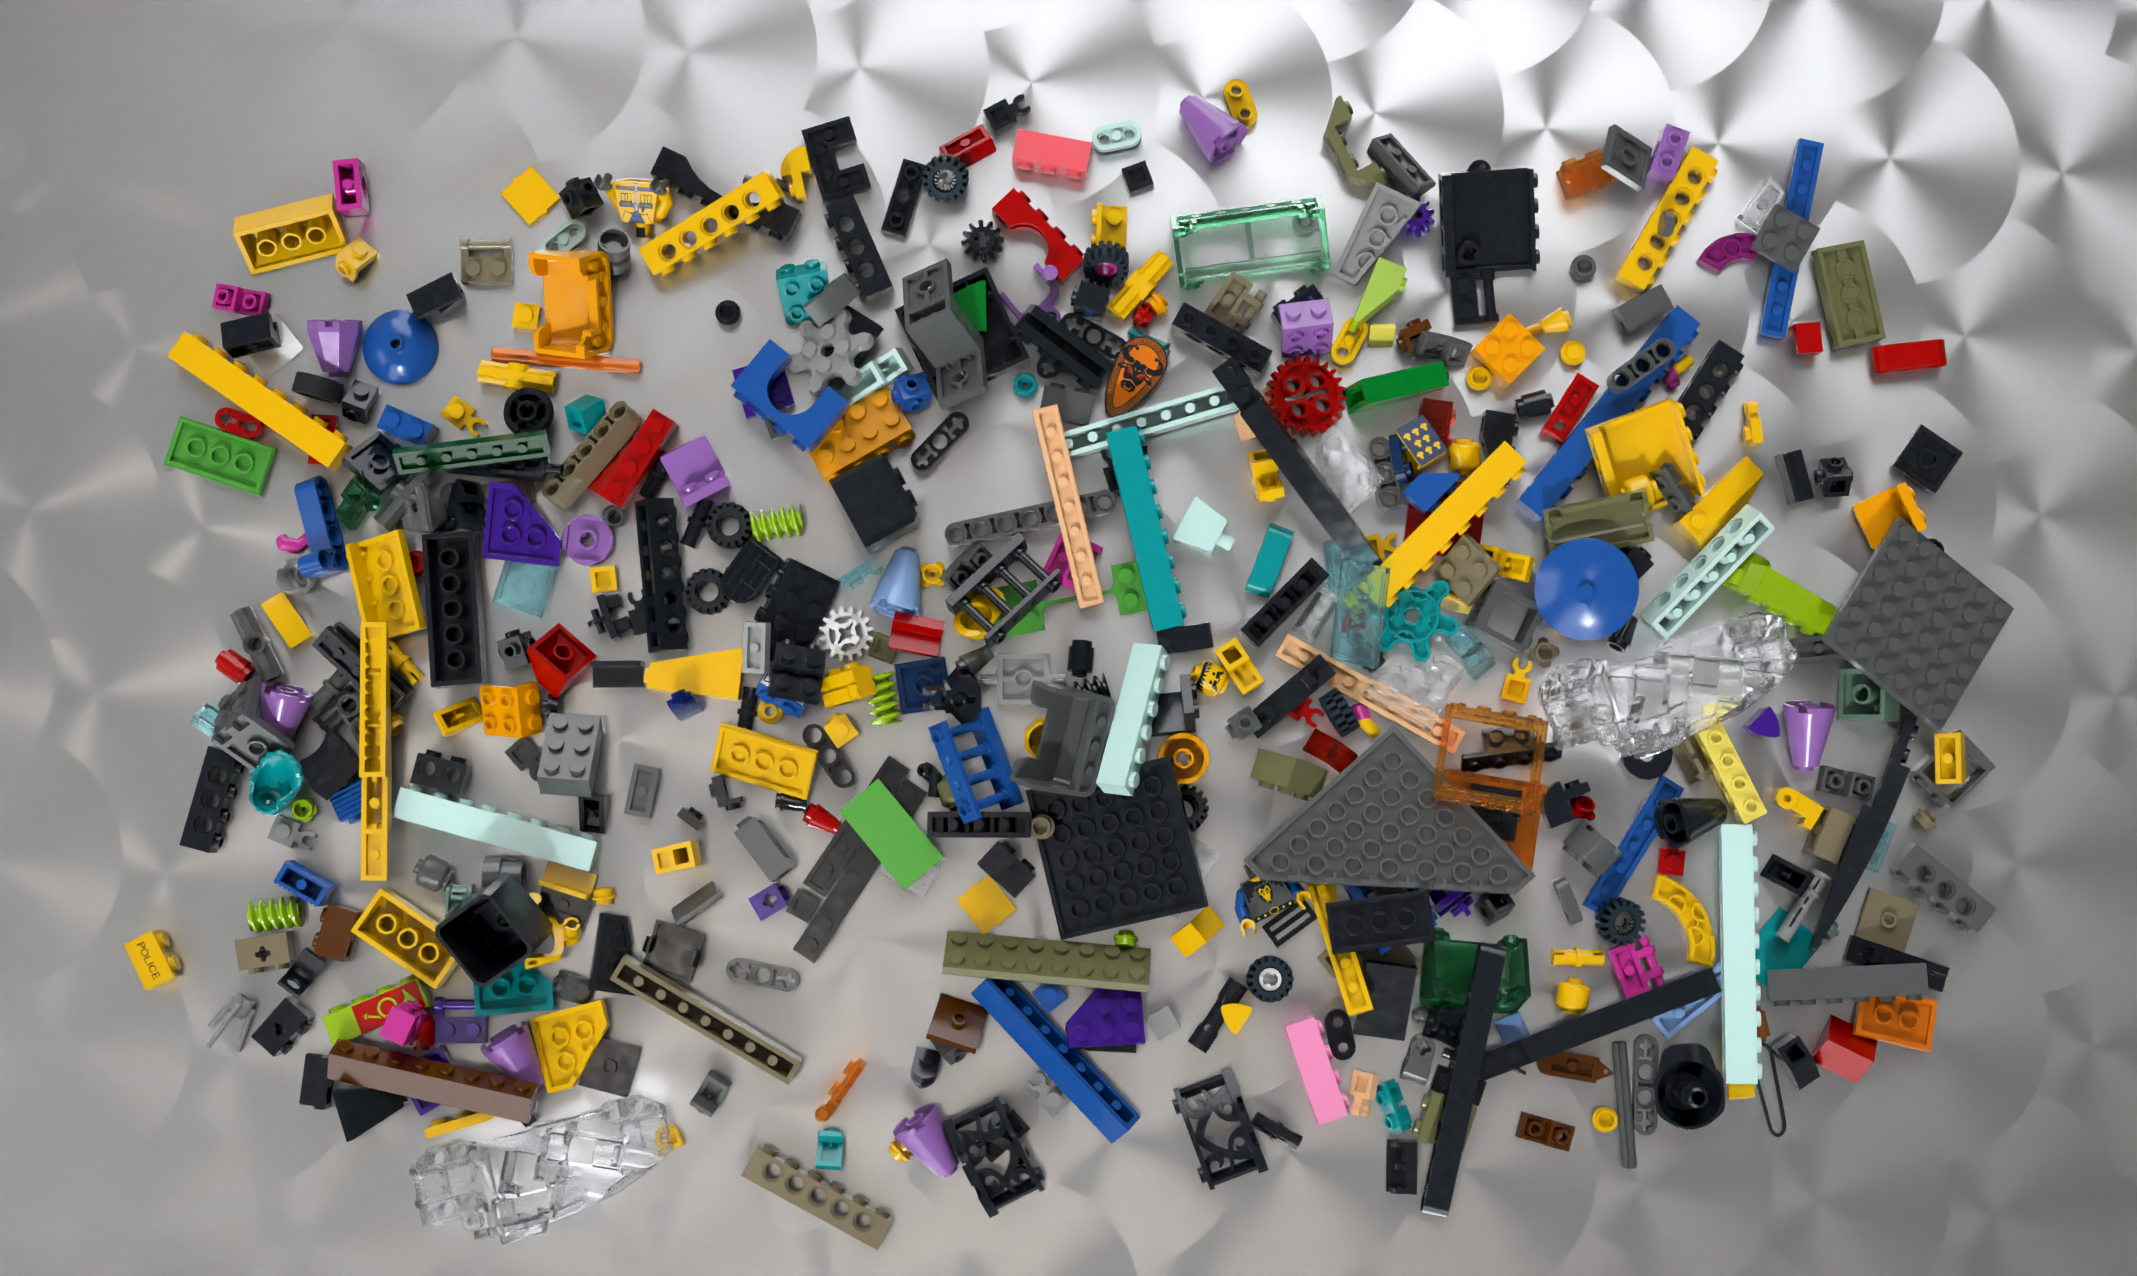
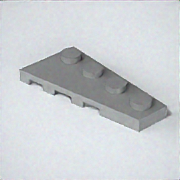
(1376, 228)

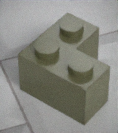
(1288, 774)

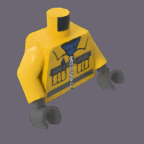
(638, 200)

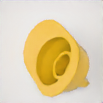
(968, 627)

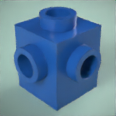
(911, 392)

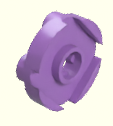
(598, 550)

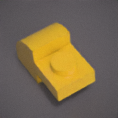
(795, 168)
(1239, 666)

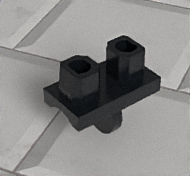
(607, 606)

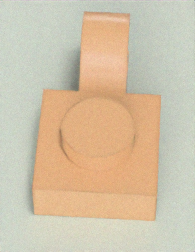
(1363, 1088)

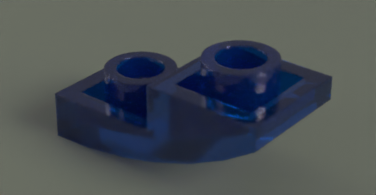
(684, 704)

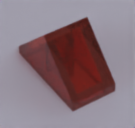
(1329, 751)

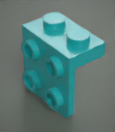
(798, 286)

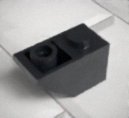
(1796, 1060)

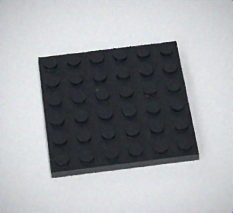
(1120, 854)

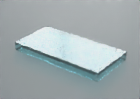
(1359, 613)

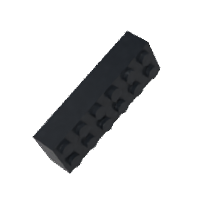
(454, 609)

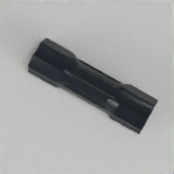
(1208, 1029)

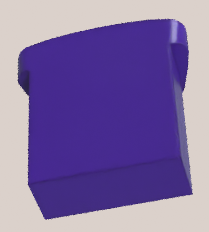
(1763, 723)

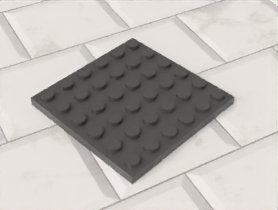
(1917, 623)

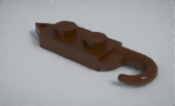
(1571, 1066)

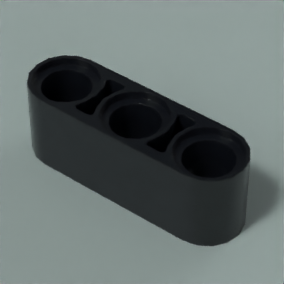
(838, 765)

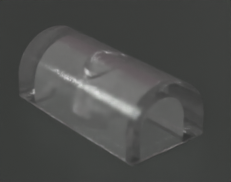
(1316, 615)

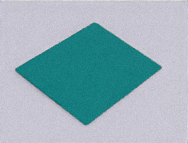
(1779, 954)

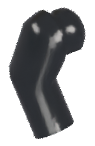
(932, 776)

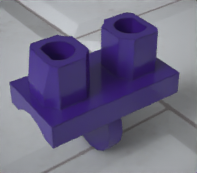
(1444, 903)

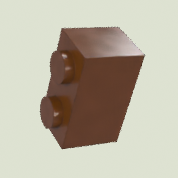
(335, 936)

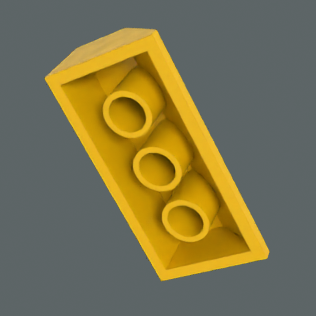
(290, 233)

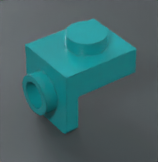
(830, 1149)

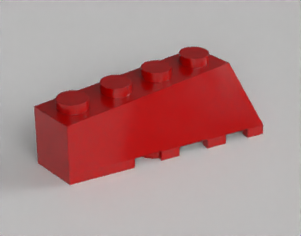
(630, 466)

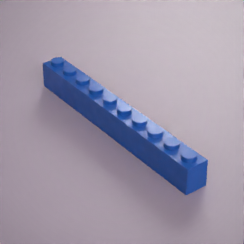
(1575, 453)

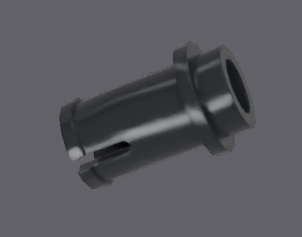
(789, 802)

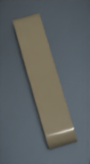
(592, 455)

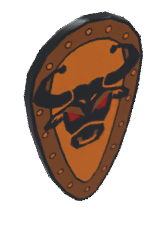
(1136, 373)

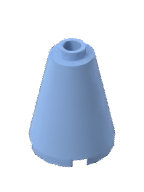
(899, 585)

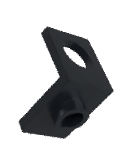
(302, 972)

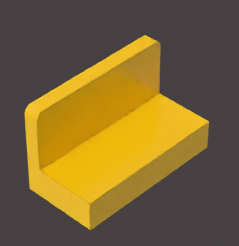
(569, 880)

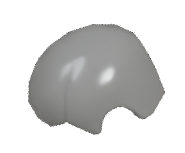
(291, 580)

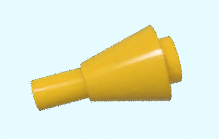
(1555, 322)

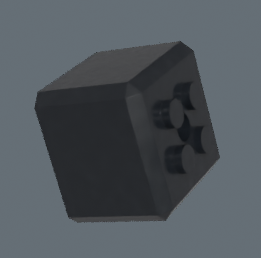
(876, 502)
(483, 941)

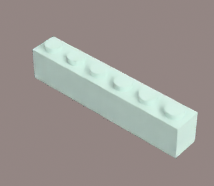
(1133, 719)

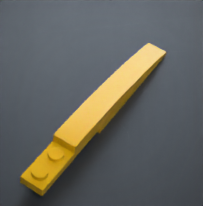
(375, 751)

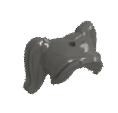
(431, 512)

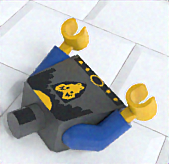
(1262, 898)

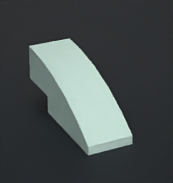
(877, 374)

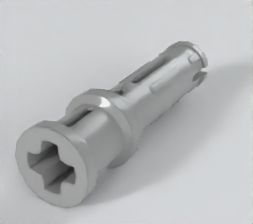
(1786, 932)

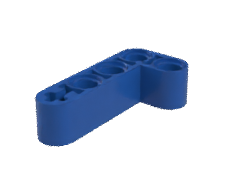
(321, 530)

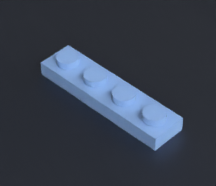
(1674, 1020)

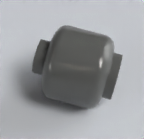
(433, 873)

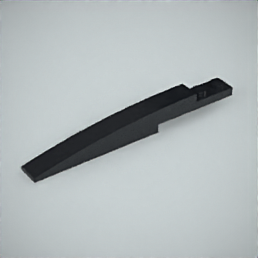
(1294, 463)
(1867, 831)
(1599, 1023)

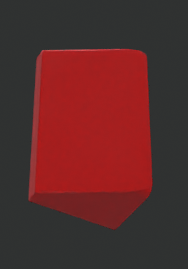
(970, 146)

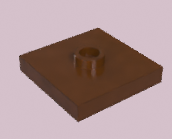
(957, 1023)

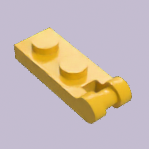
(463, 1119)

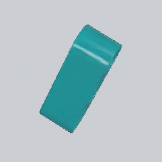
(1269, 560)

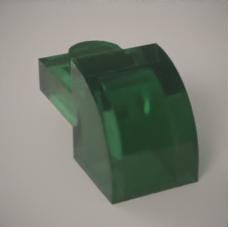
(357, 503)

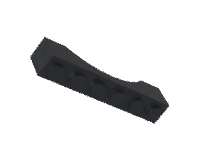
(676, 168)

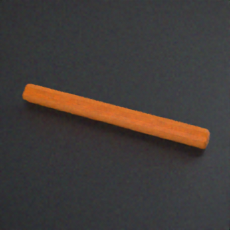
(598, 363)

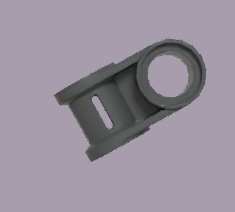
(1417, 1064)

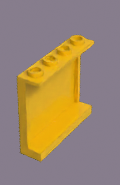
(1641, 444)

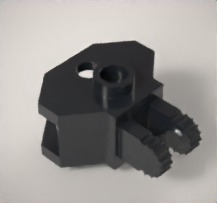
(958, 694)

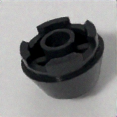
(528, 410)

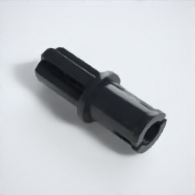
(654, 479)

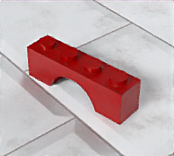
(1017, 213)

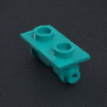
(1395, 1118)

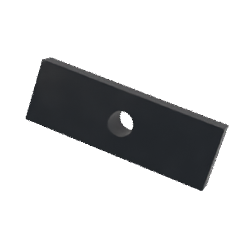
(900, 212)

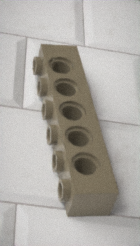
(825, 1210)

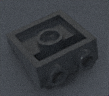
(796, 672)

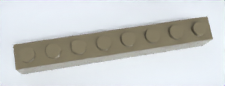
(706, 1018)

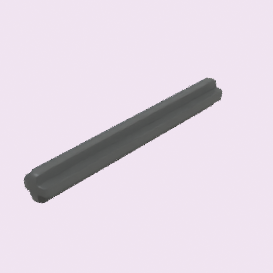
(1624, 1104)

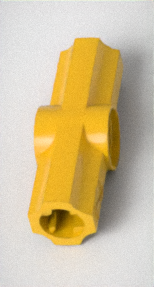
(1140, 284)
(516, 376)

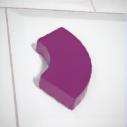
(1728, 249)

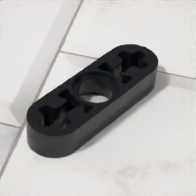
(938, 431)

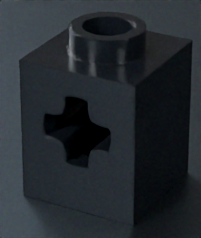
(1491, 907)

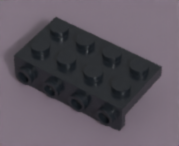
(796, 603)

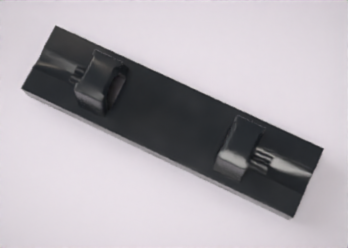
(1292, 693)
(1870, 953)

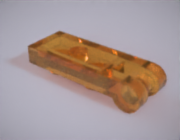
(839, 1090)

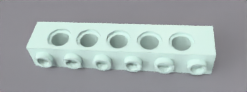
(1707, 571)

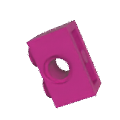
(351, 187)
(403, 1022)

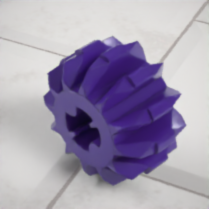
(1422, 222)

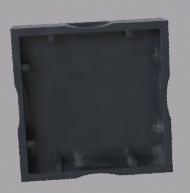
(1001, 346)

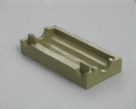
(1848, 294)
(1614, 518)

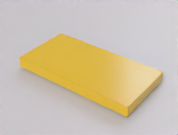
(764, 761)

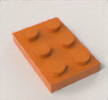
(1897, 1022)

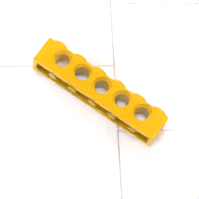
(1695, 163)
(655, 251)

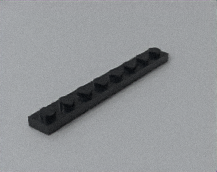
(850, 885)

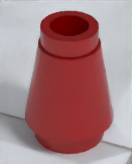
(820, 818)

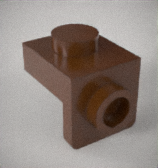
(1412, 331)

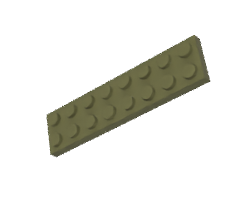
(1047, 961)

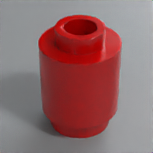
(234, 666)
(426, 1034)

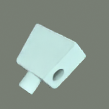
(1203, 528)

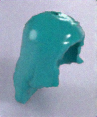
(275, 782)

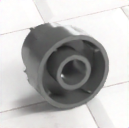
(496, 865)

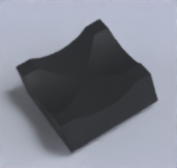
(330, 765)

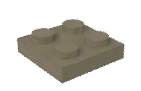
(1468, 569)

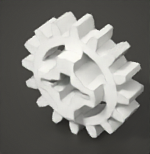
(853, 623)

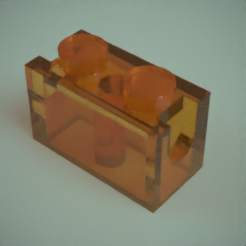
(1583, 175)

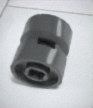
(616, 245)

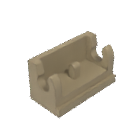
(1829, 834)

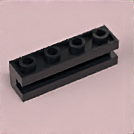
(1063, 346)
(342, 650)

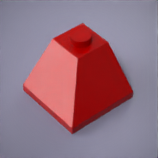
(559, 659)

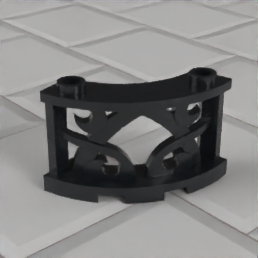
(1226, 1095)
(993, 1195)

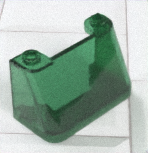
(1449, 967)

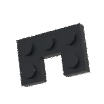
(831, 180)

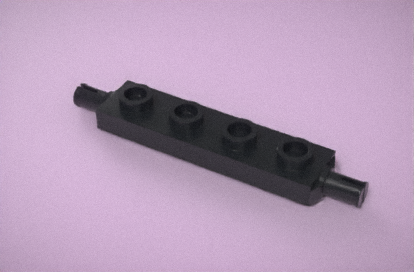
(527, 469)

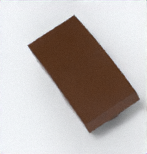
(1545, 1131)

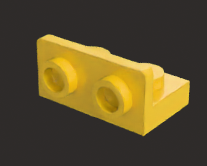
(1110, 224)

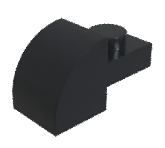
(465, 505)

